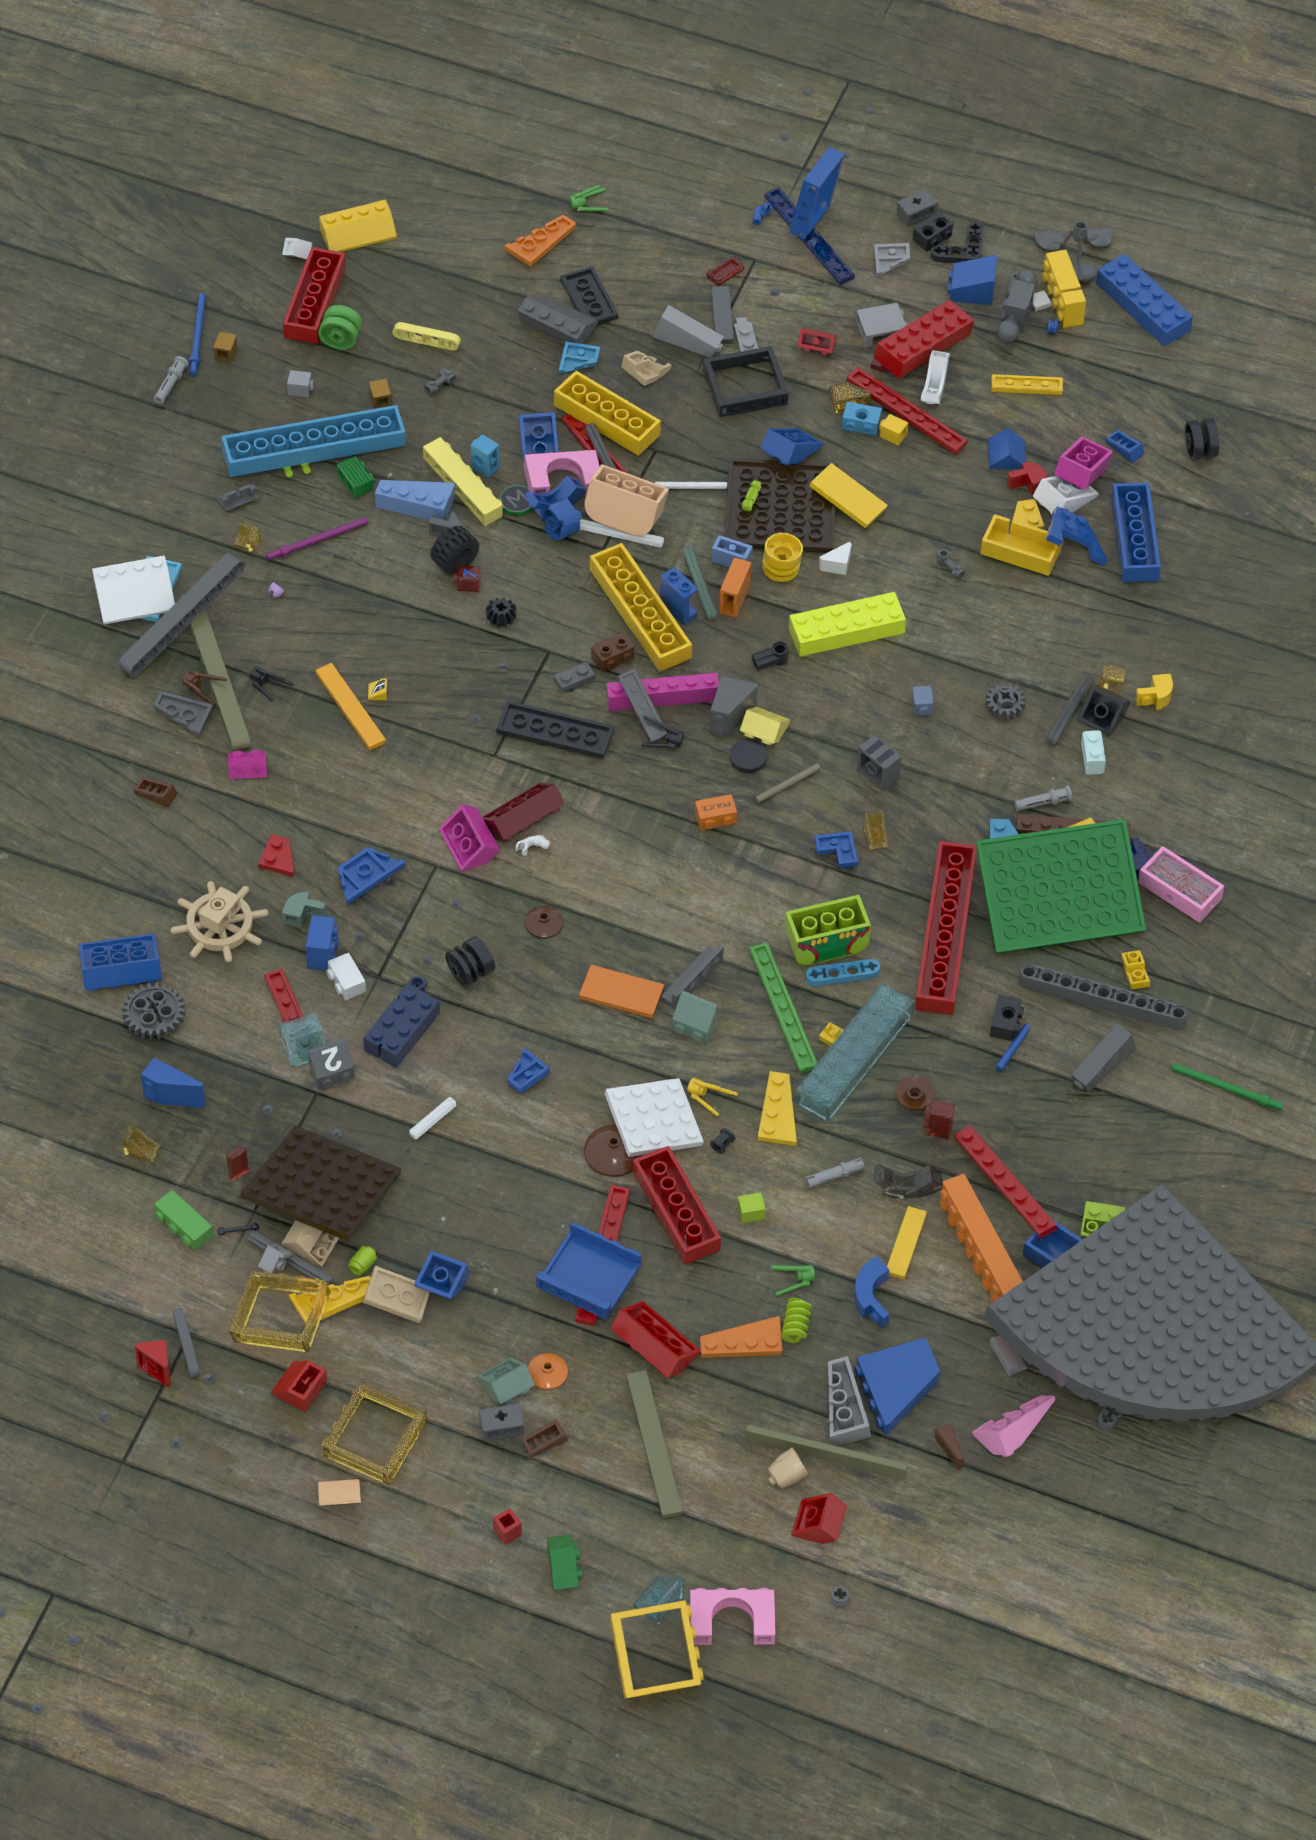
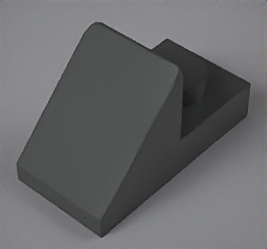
(438, 526)

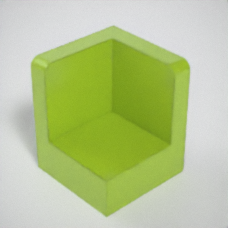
(751, 1207)

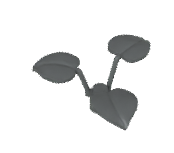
(1097, 237)

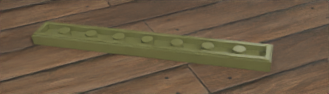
(654, 1444)
(826, 1452)

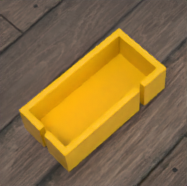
(1060, 282)
(1023, 547)

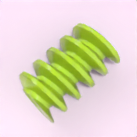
(796, 1320)

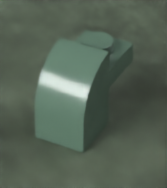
(299, 906)

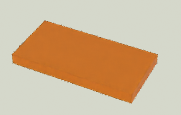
(621, 991)

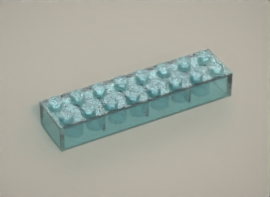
(854, 1051)

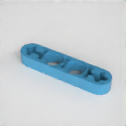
(843, 975)

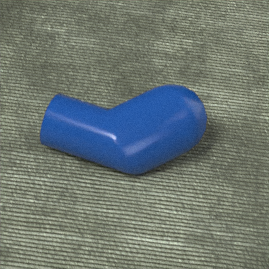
(760, 212)

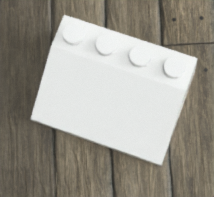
(133, 589)

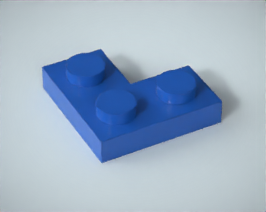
(838, 843)

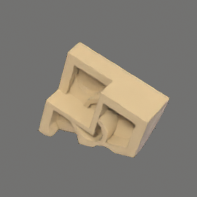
(644, 367)

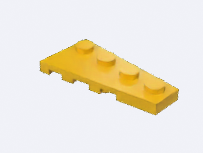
(777, 1116)
(340, 1298)

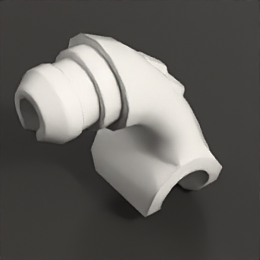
(538, 840)

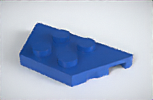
(365, 872)

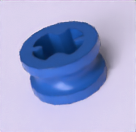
(1052, 326)

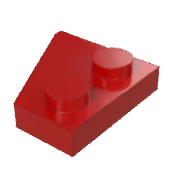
(277, 856)

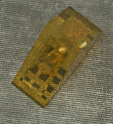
(847, 392)

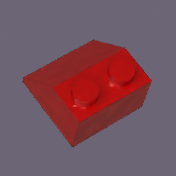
(819, 1518)

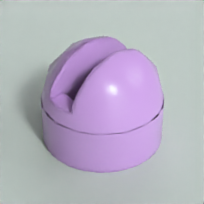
(276, 590)

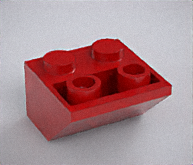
(301, 1384)

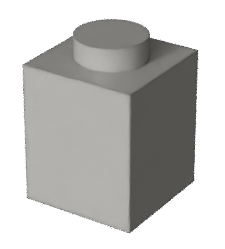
(300, 383)

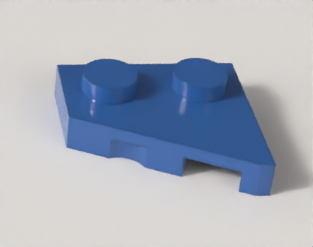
(527, 1072)

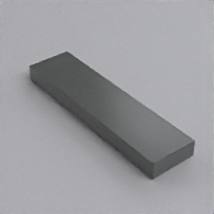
(722, 313)
(641, 704)

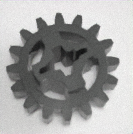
(1005, 701)

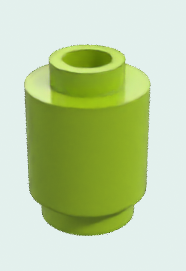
(362, 1260)

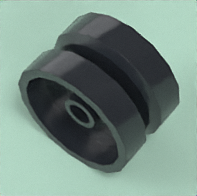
(1202, 439)

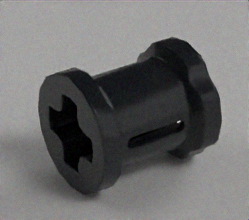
(722, 1140)

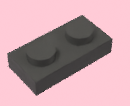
(574, 677)

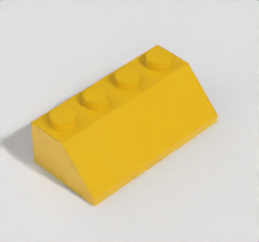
(358, 226)

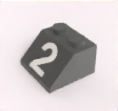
(331, 1064)

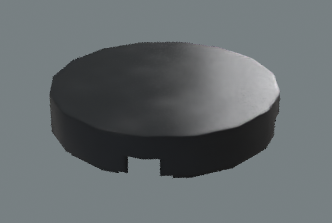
(748, 755)

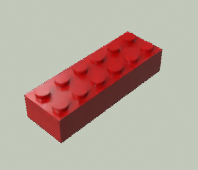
(314, 294)
(914, 343)
(676, 1205)

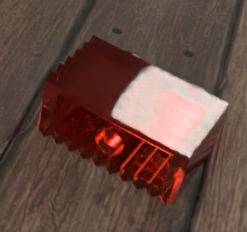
(939, 1119)

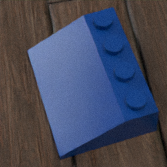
(120, 962)

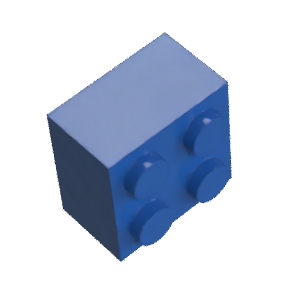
(321, 942)

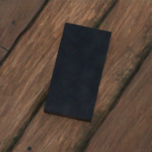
(589, 295)

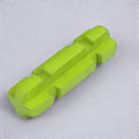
(751, 495)

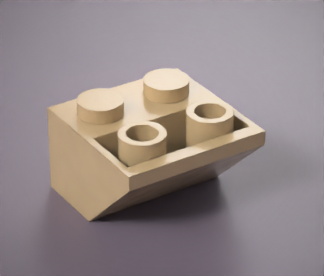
(309, 1243)

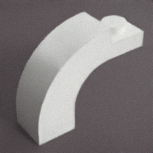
(936, 377)

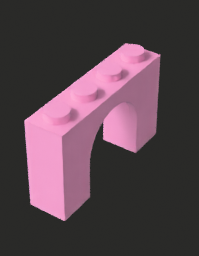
(538, 467)
(756, 1603)

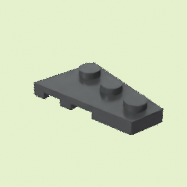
(184, 711)

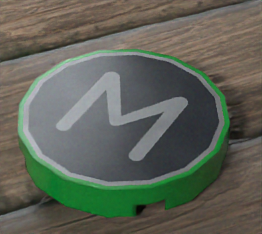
(514, 500)

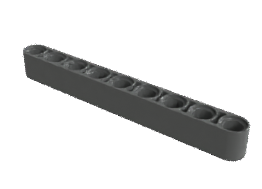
(181, 614)
(1036, 978)

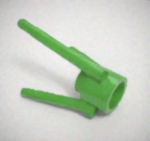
(578, 199)
(803, 1273)

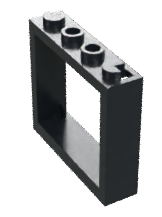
(749, 402)

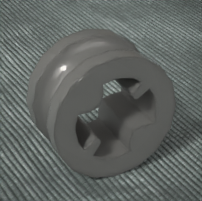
(835, 1599)

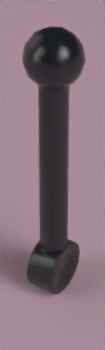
(221, 1230)

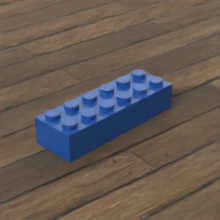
(1144, 300)
(1135, 532)

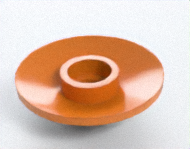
(548, 1378)

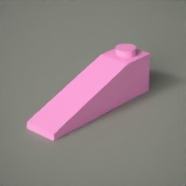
(1014, 1428)

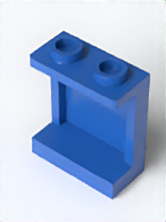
(676, 593)

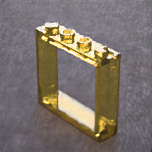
(274, 1338)
(360, 1464)

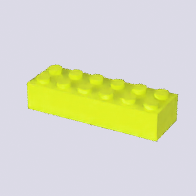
(847, 624)

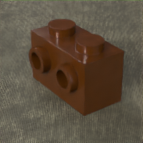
(612, 652)

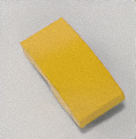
(1135, 969)

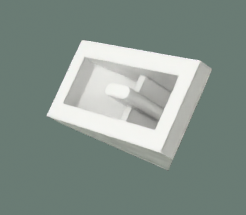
(836, 560)

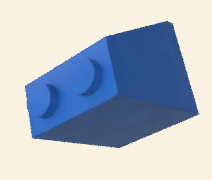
(973, 281)

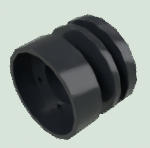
(470, 961)

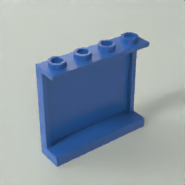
(590, 1271)

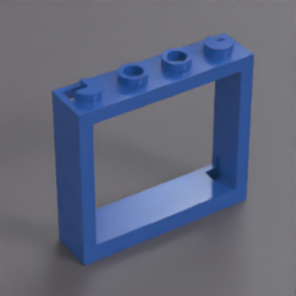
(814, 203)

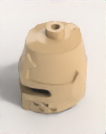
(787, 1469)

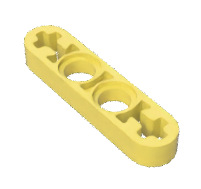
(446, 339)

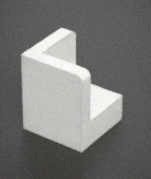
(296, 248)

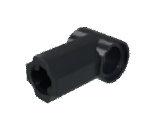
(776, 655)

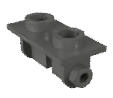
(238, 498)

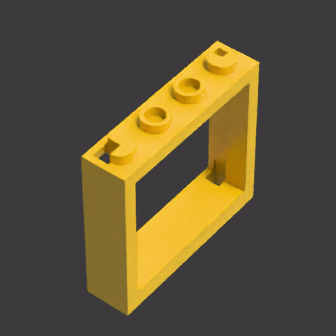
(693, 1652)

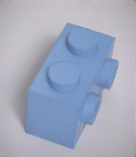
(727, 549)

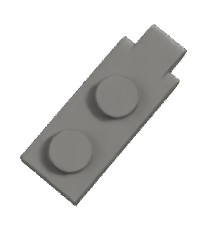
(744, 334)

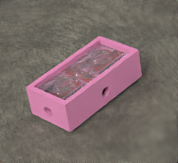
(1181, 884)

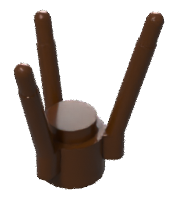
(193, 681)

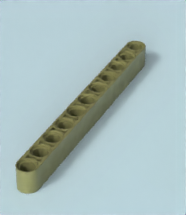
(221, 690)

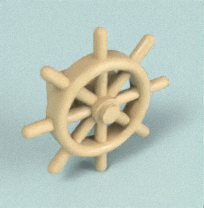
(217, 913)

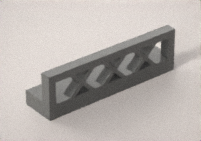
(694, 975)

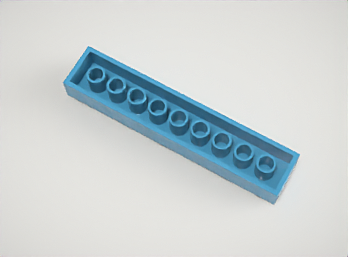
(313, 440)

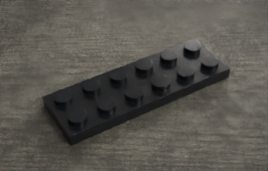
(555, 729)

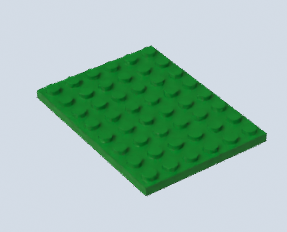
(1060, 886)

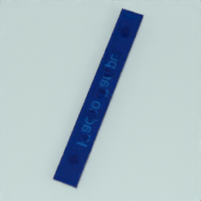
(814, 240)

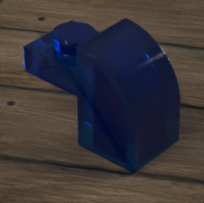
(1140, 854)

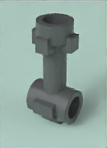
(445, 376)
(943, 560)

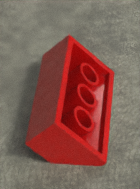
(654, 1339)

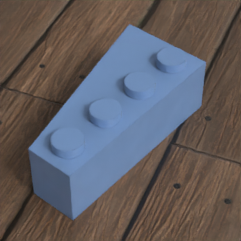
(416, 498)

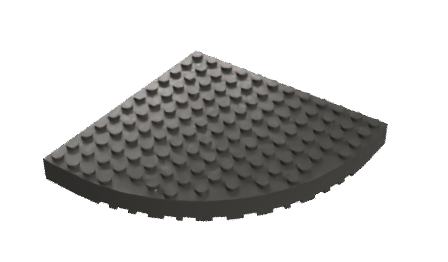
(1155, 1320)

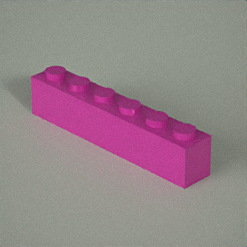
(668, 691)

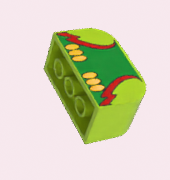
(828, 930)

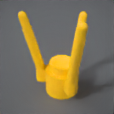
(699, 1088)

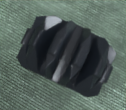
(501, 612)

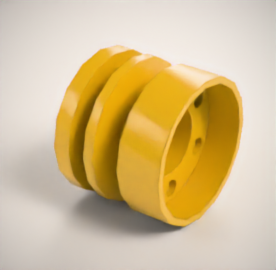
(782, 557)

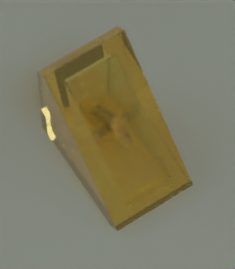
(875, 829)
(139, 1144)

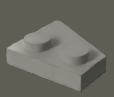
(890, 256)

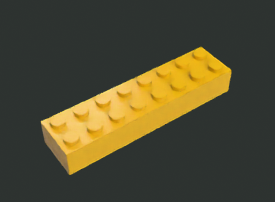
(640, 607)

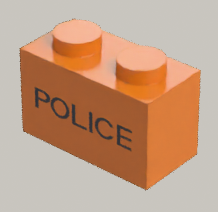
(715, 812)

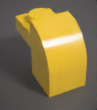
(1158, 693)

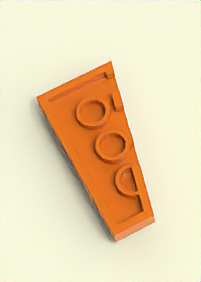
(540, 241)
(752, 1339)

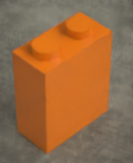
(735, 587)

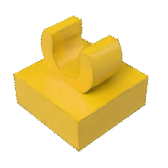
(830, 1034)

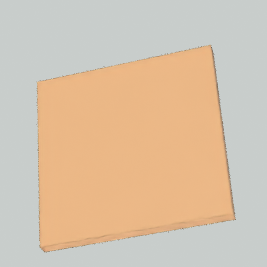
(339, 1492)

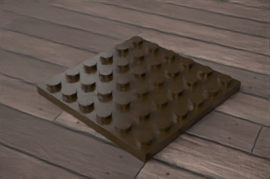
(782, 504)
(321, 1183)

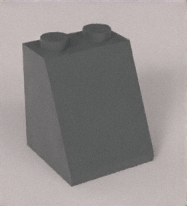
(730, 704)

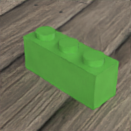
(183, 1220)

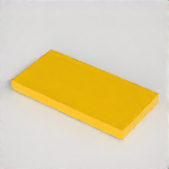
(848, 495)

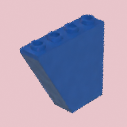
(897, 1380)

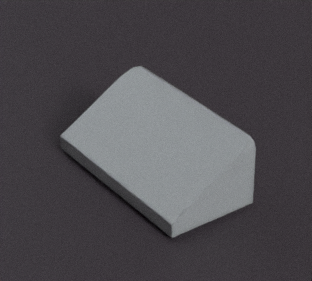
(1007, 1356)

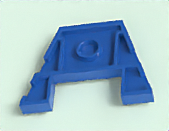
(1076, 529)

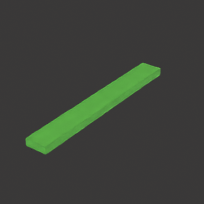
(783, 1007)

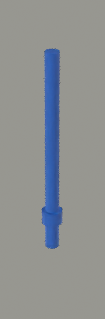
(194, 359)

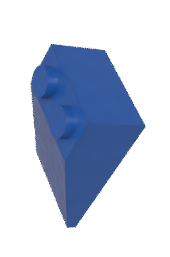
(538, 433)
(790, 444)
(170, 1086)

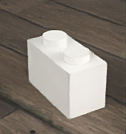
(346, 976)

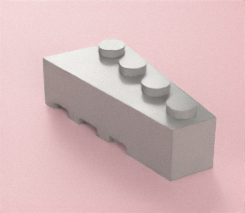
(846, 1409)

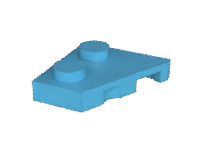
(578, 357)

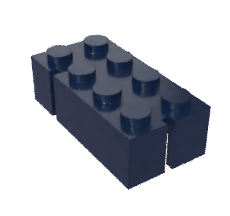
(401, 1025)

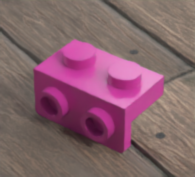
(247, 764)

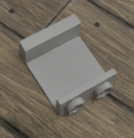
(879, 321)

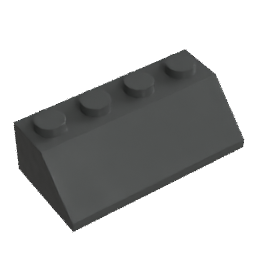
(556, 318)

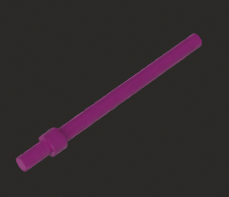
(285, 550)

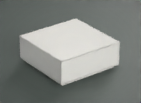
(1041, 301)

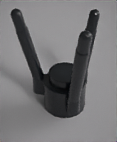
(261, 676)
(674, 736)

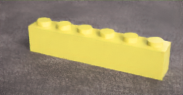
(467, 485)

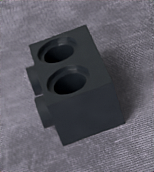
(932, 231)

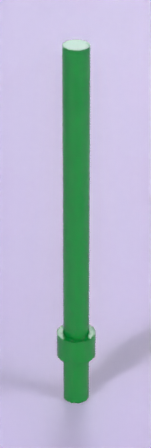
(1263, 1099)

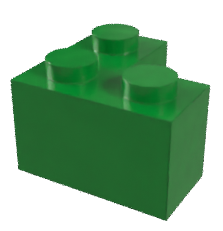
(562, 1558)

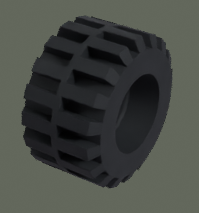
(454, 548)

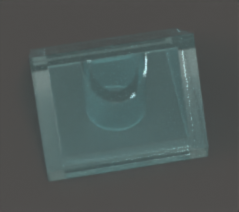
(661, 1591)

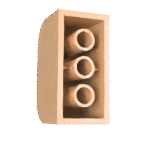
(624, 501)

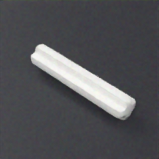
(432, 1118)

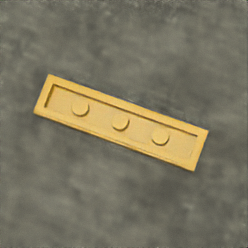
(1027, 384)
(906, 1242)

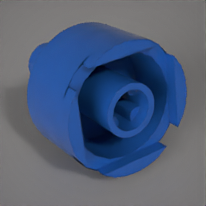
(561, 519)

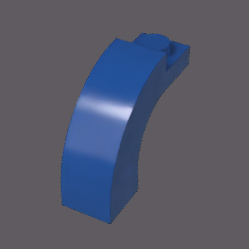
(568, 488)
(868, 1279)

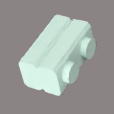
(1093, 752)

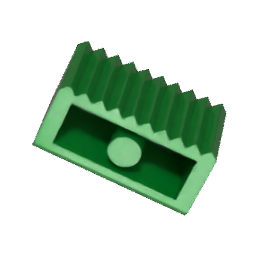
(355, 476)

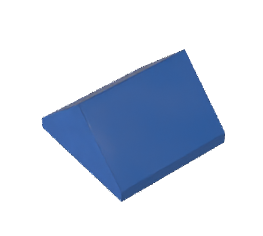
(1006, 450)

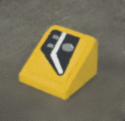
(378, 690)

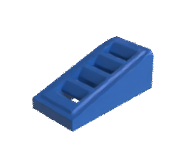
(1130, 454)

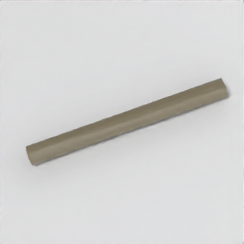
(787, 783)

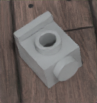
(274, 1258)

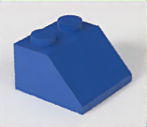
(442, 1275)

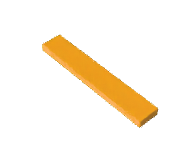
(350, 706)

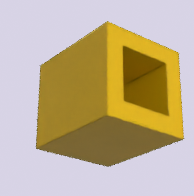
(893, 429)

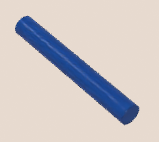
(1013, 1047)

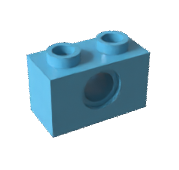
(861, 418)
(485, 456)

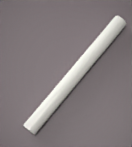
(693, 485)

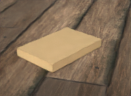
(396, 1294)

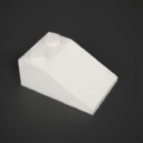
(1062, 493)

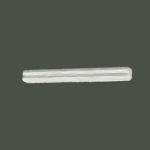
(599, 528)

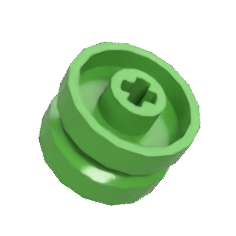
(340, 327)

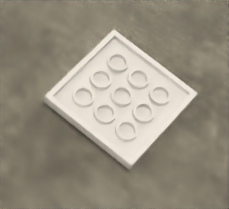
(653, 1117)

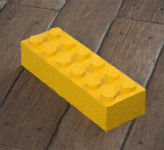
(608, 411)

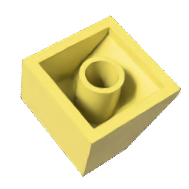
(764, 725)

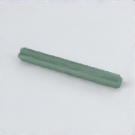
(699, 583)

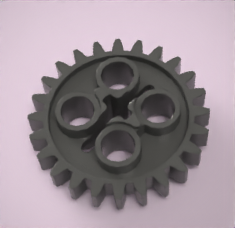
(169, 1003)

